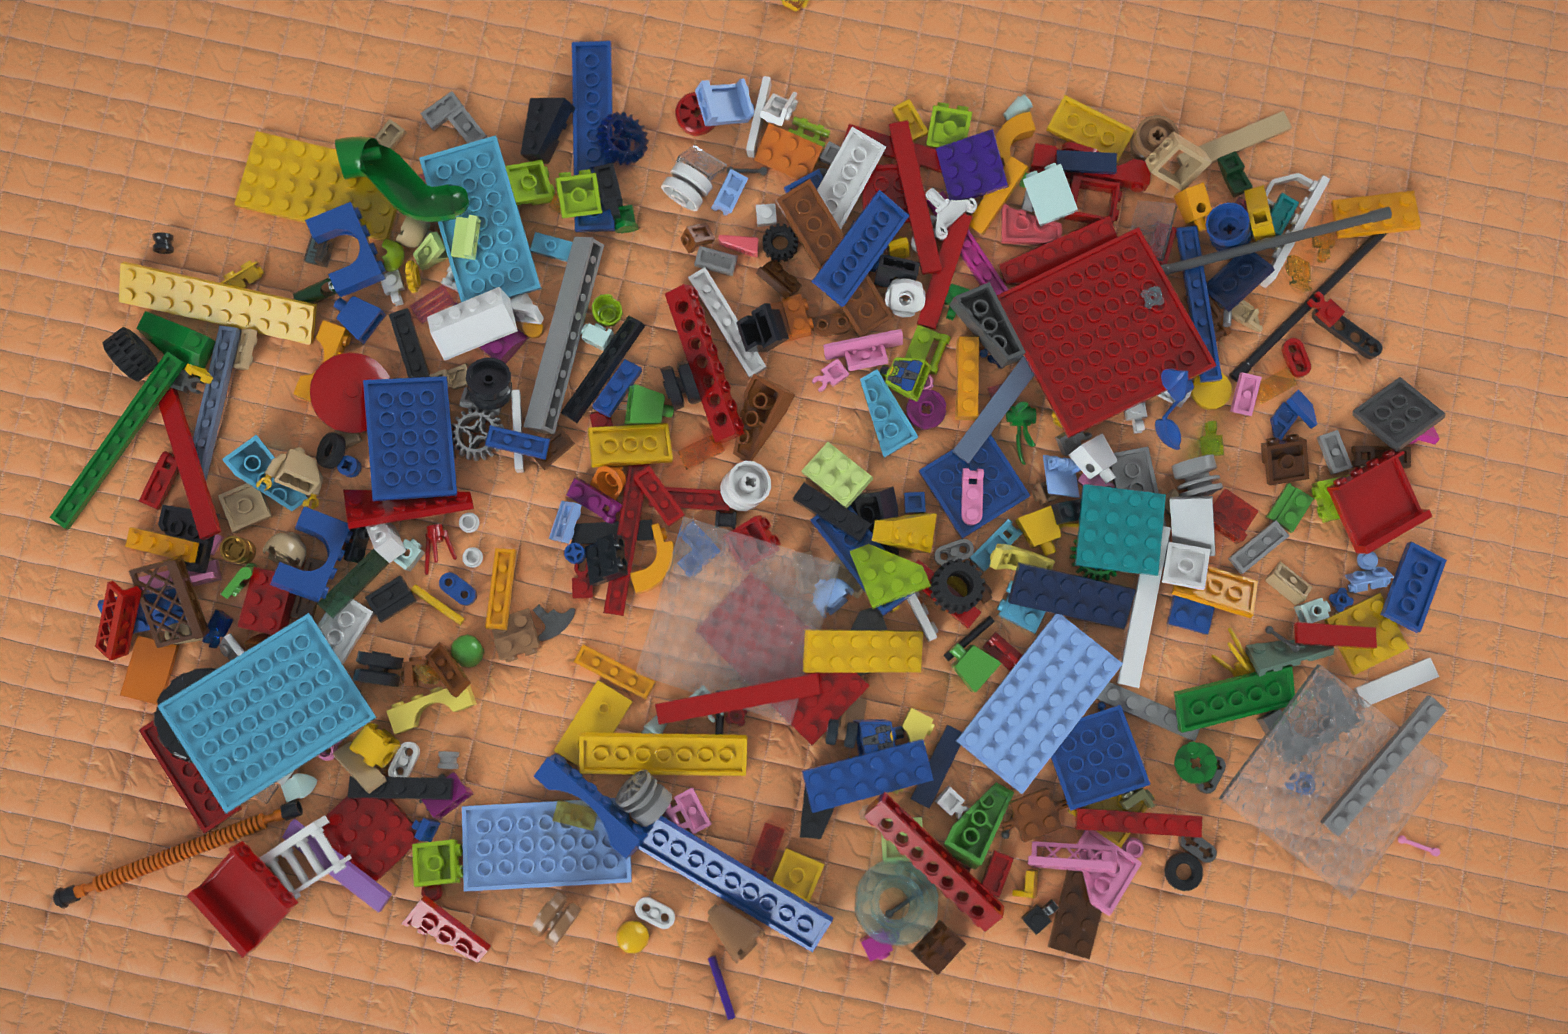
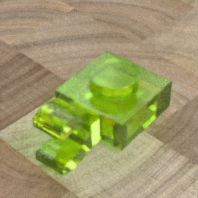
(1211, 442)

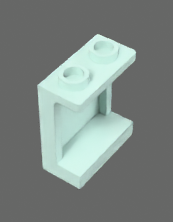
(1050, 194)

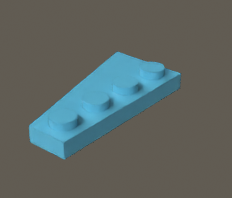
(887, 416)

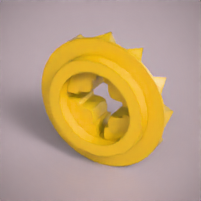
(413, 276)

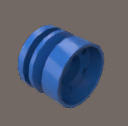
(1229, 218)

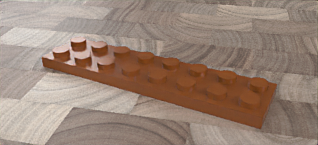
(819, 237)

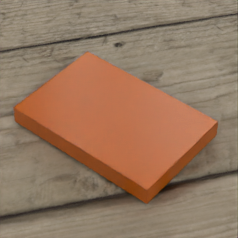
(148, 670)

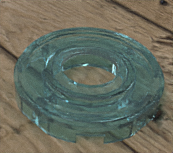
(921, 896)

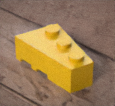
(907, 532)

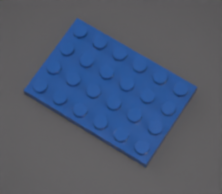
(409, 438)

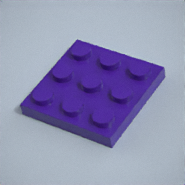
(972, 166)

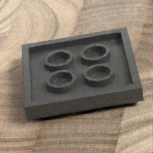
(1398, 414)

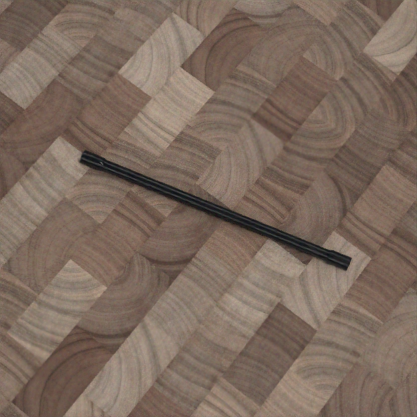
(1303, 309)

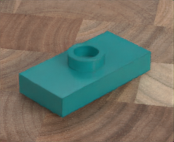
(1282, 212)

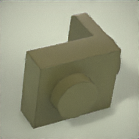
(1133, 797)

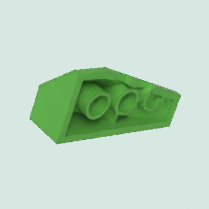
(975, 830)

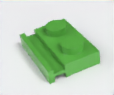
(1290, 507)

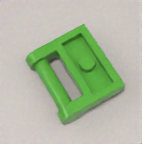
(236, 584)

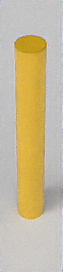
(437, 604)

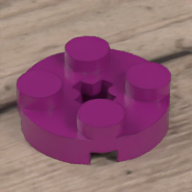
(923, 420)

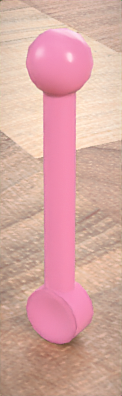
(1434, 851)

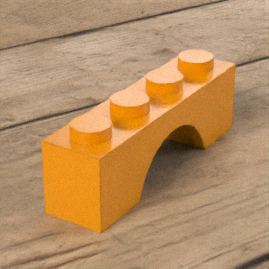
(333, 340)
(967, 378)

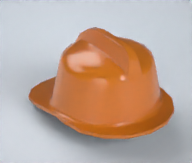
(609, 480)

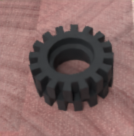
(775, 253)

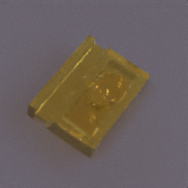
(1299, 271)

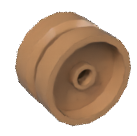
(1150, 135)
(555, 919)

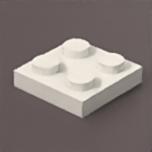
(1186, 565)

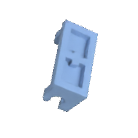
(729, 192)

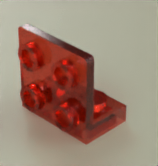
(1232, 516)

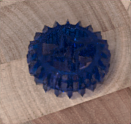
(619, 144)

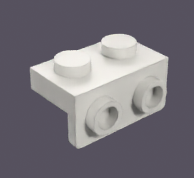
(779, 109)

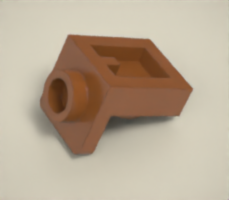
(696, 236)

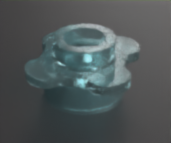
(1154, 291)

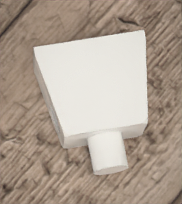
(1095, 458)

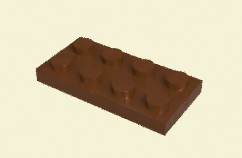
(1075, 918)

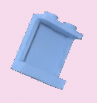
(724, 103)

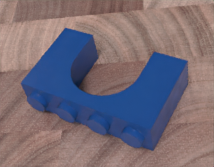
(366, 268)
(313, 583)

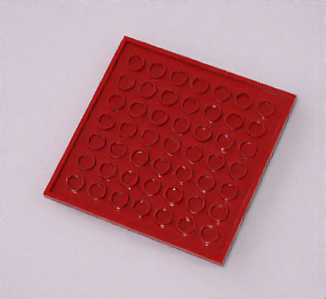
(1095, 338)

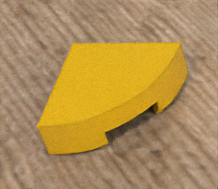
(198, 371)

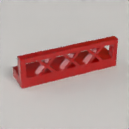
(120, 623)

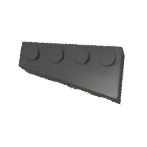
(988, 321)

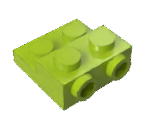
(948, 124)
(530, 183)
(578, 194)
(1326, 508)
(437, 863)

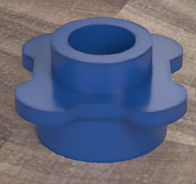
(1334, 599)

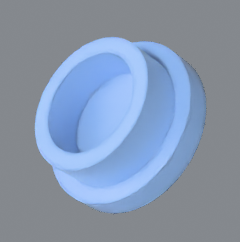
(1367, 561)

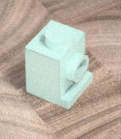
(596, 335)
(416, 553)
(1306, 613)

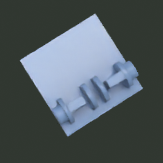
(1061, 476)

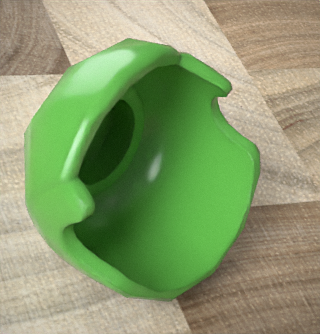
(467, 651)

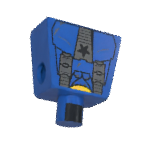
(876, 735)

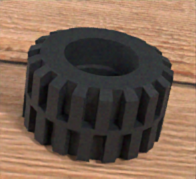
(130, 354)
(968, 575)

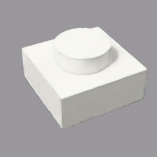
(766, 215)

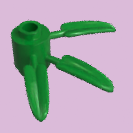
(1022, 416)

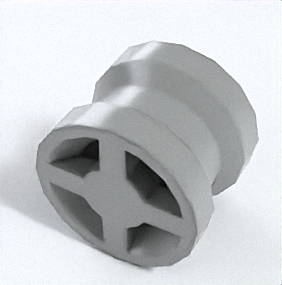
(448, 760)

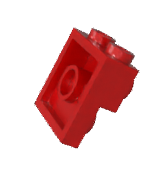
(758, 528)

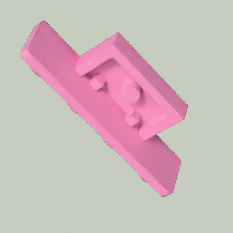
(865, 350)

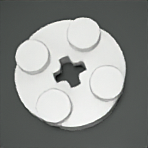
(905, 287)

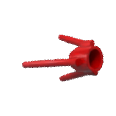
(435, 535)

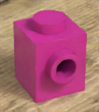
(875, 949)

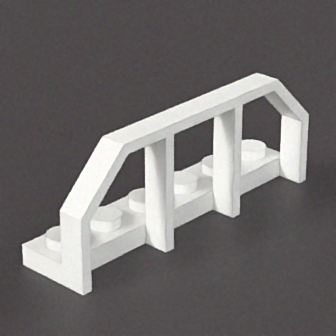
(1297, 220)

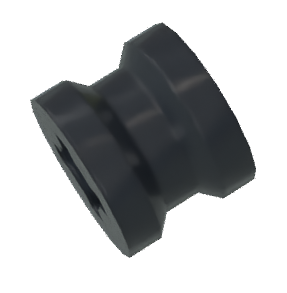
(163, 243)

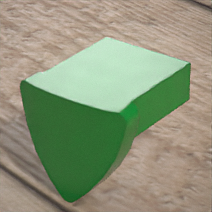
(627, 221)

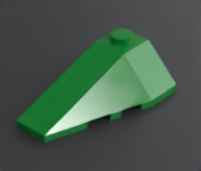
(179, 340)

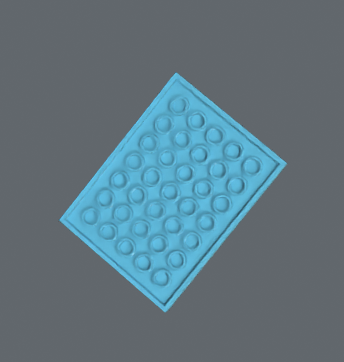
(267, 712)

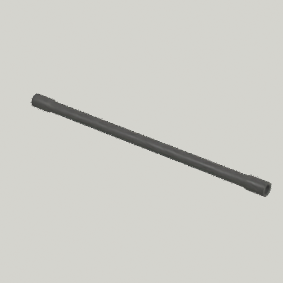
(1370, 217)

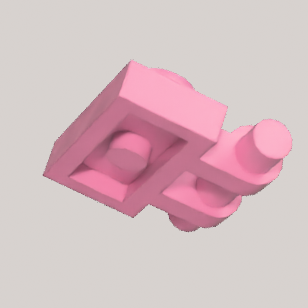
(691, 809)

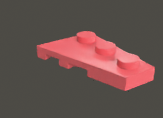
(1024, 228)

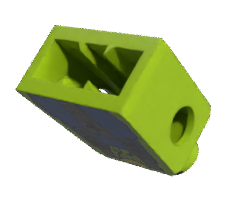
(906, 376)

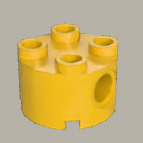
(375, 745)

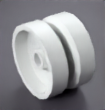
(686, 186)
(745, 486)

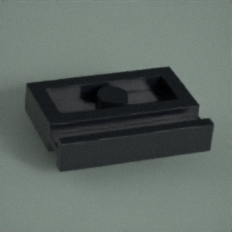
(390, 599)

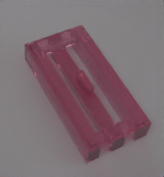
(428, 297)

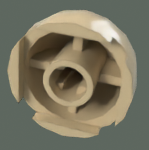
(413, 232)
(286, 549)

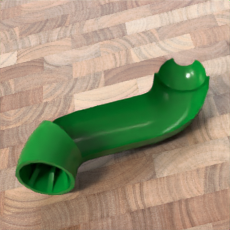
(399, 181)

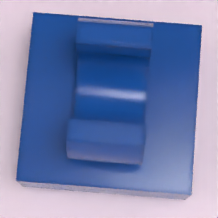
(425, 829)

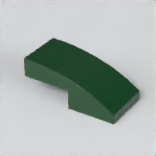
(1233, 173)

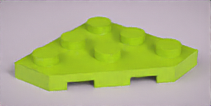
(887, 575)

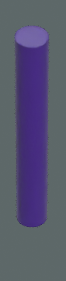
(721, 988)

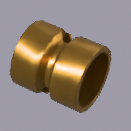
(237, 550)

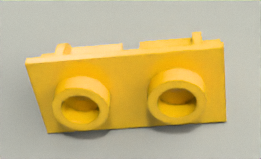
(248, 271)

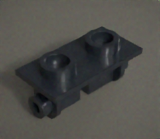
(356, 550)

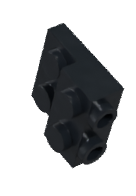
(606, 559)

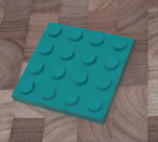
(1120, 530)

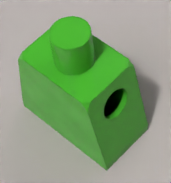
(646, 406)
(973, 665)

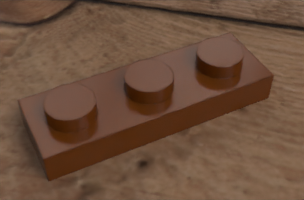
(448, 670)

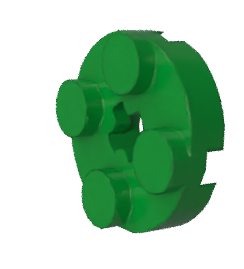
(1193, 751)

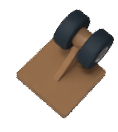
(844, 727)

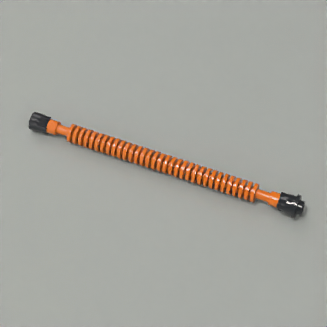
(177, 853)

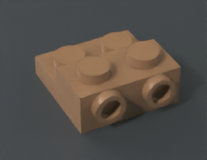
(518, 638)

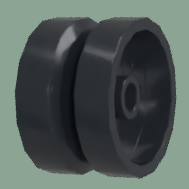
(489, 383)
(678, 385)
(378, 664)

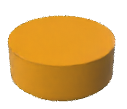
(533, 330)

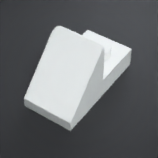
(525, 310)

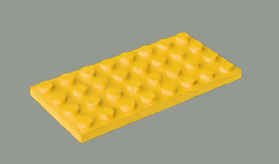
(306, 180)

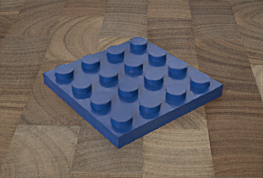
(1000, 484)
(1099, 760)

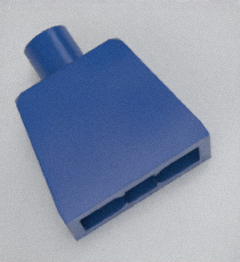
(359, 317)

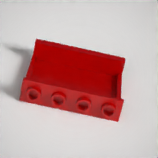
(1377, 503)
(243, 899)

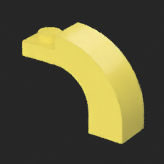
(1008, 556)

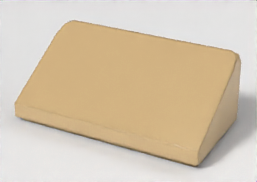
(1288, 584)

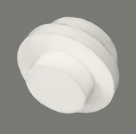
(469, 522)
(472, 557)

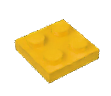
(798, 874)

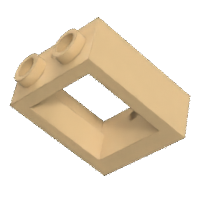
(1188, 171)

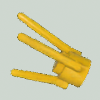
(1243, 665)

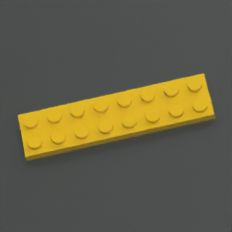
(663, 754)

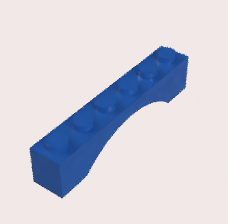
(622, 832)

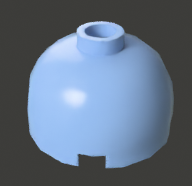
(838, 596)

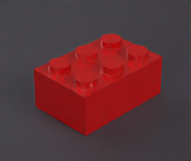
(265, 606)

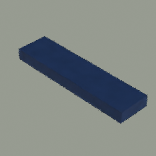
(939, 764)

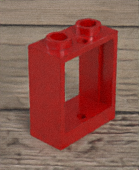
(1095, 185)

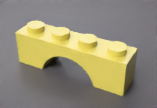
(407, 716)
(916, 727)

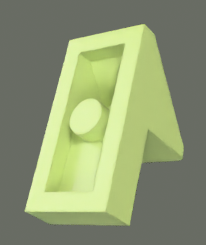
(430, 251)

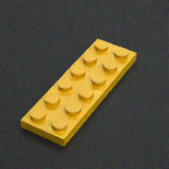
(862, 651)

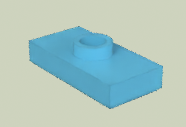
(551, 247)

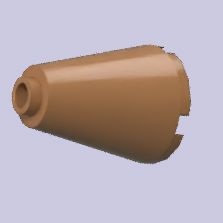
(734, 931)

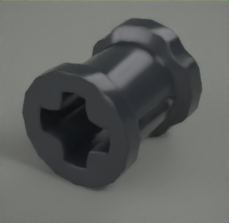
(725, 519)

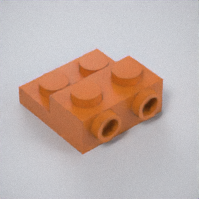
(794, 316)

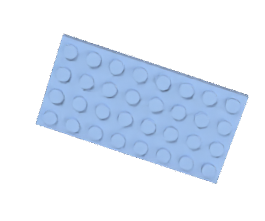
(1039, 702)
(526, 849)

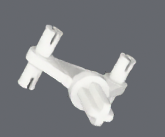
(948, 211)

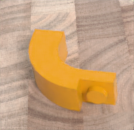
(1013, 130)
(654, 574)

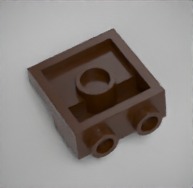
(1285, 459)
(938, 947)

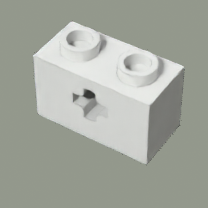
(386, 540)

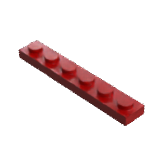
(1138, 822)

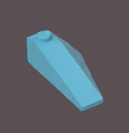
(250, 464)

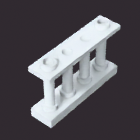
(300, 840)

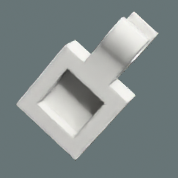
(393, 285)
(1136, 414)

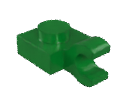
(953, 291)

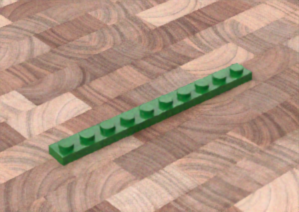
(117, 440)

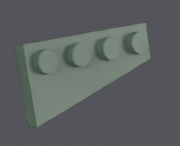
(1278, 654)

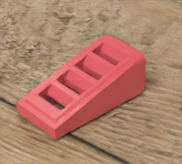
(742, 244)

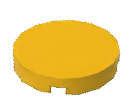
(1211, 394)

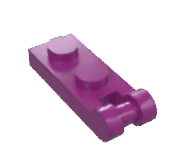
(594, 500)

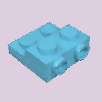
(1021, 616)

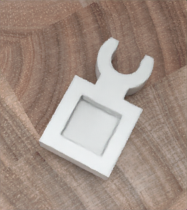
(951, 802)

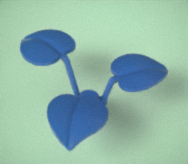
(1178, 386)

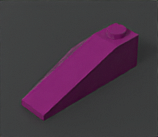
(504, 347)

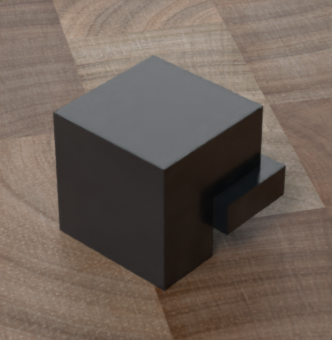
(762, 330)

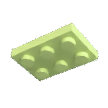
(837, 475)

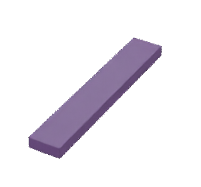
(350, 876)

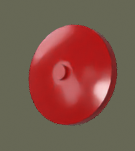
(339, 391)

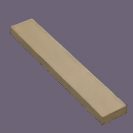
(1243, 138)

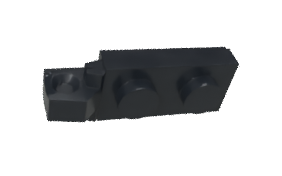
(609, 188)

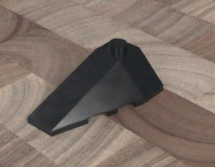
(877, 505)

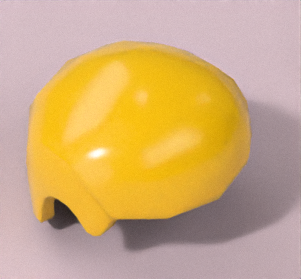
(632, 936)

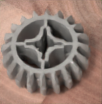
(461, 427)

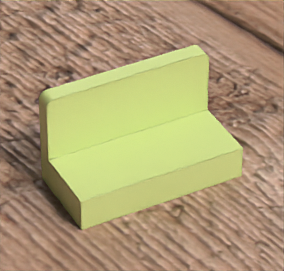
(466, 237)

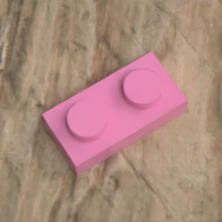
(1245, 394)

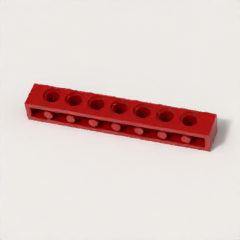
(677, 301)
(947, 865)

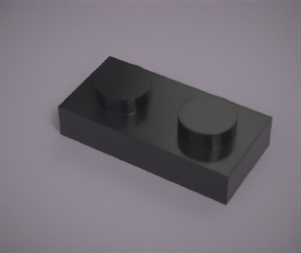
(1067, 511)

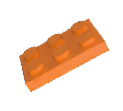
(788, 152)

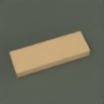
(365, 775)

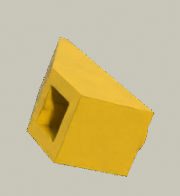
(1259, 213)

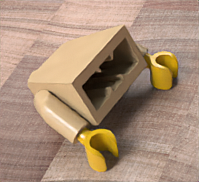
(296, 472)

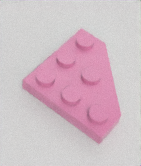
(1107, 888)

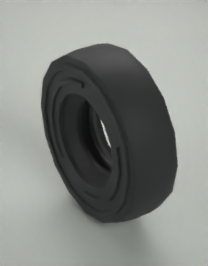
(337, 453)
(1196, 871)

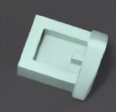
(298, 786)

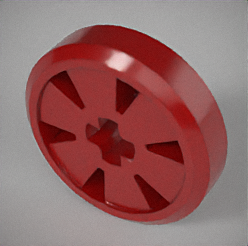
(687, 122)

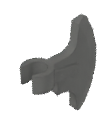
(553, 621)

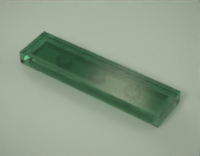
(353, 583)

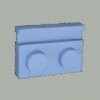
(565, 522)

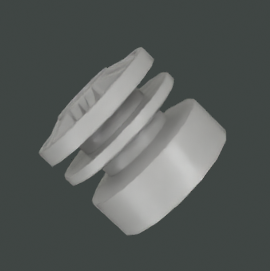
(1197, 476)
(643, 798)

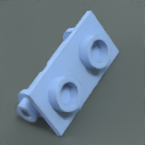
(1377, 577)

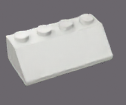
(472, 323)

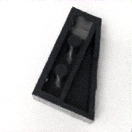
(543, 127)
(814, 823)

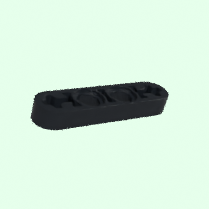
(1344, 335)

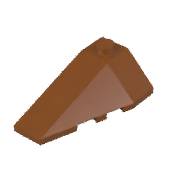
(762, 411)

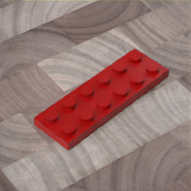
(188, 783)

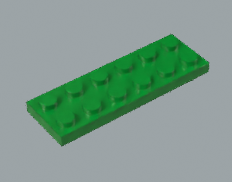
(1233, 698)

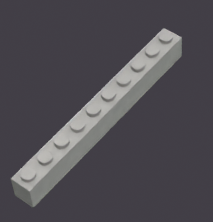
(564, 335)

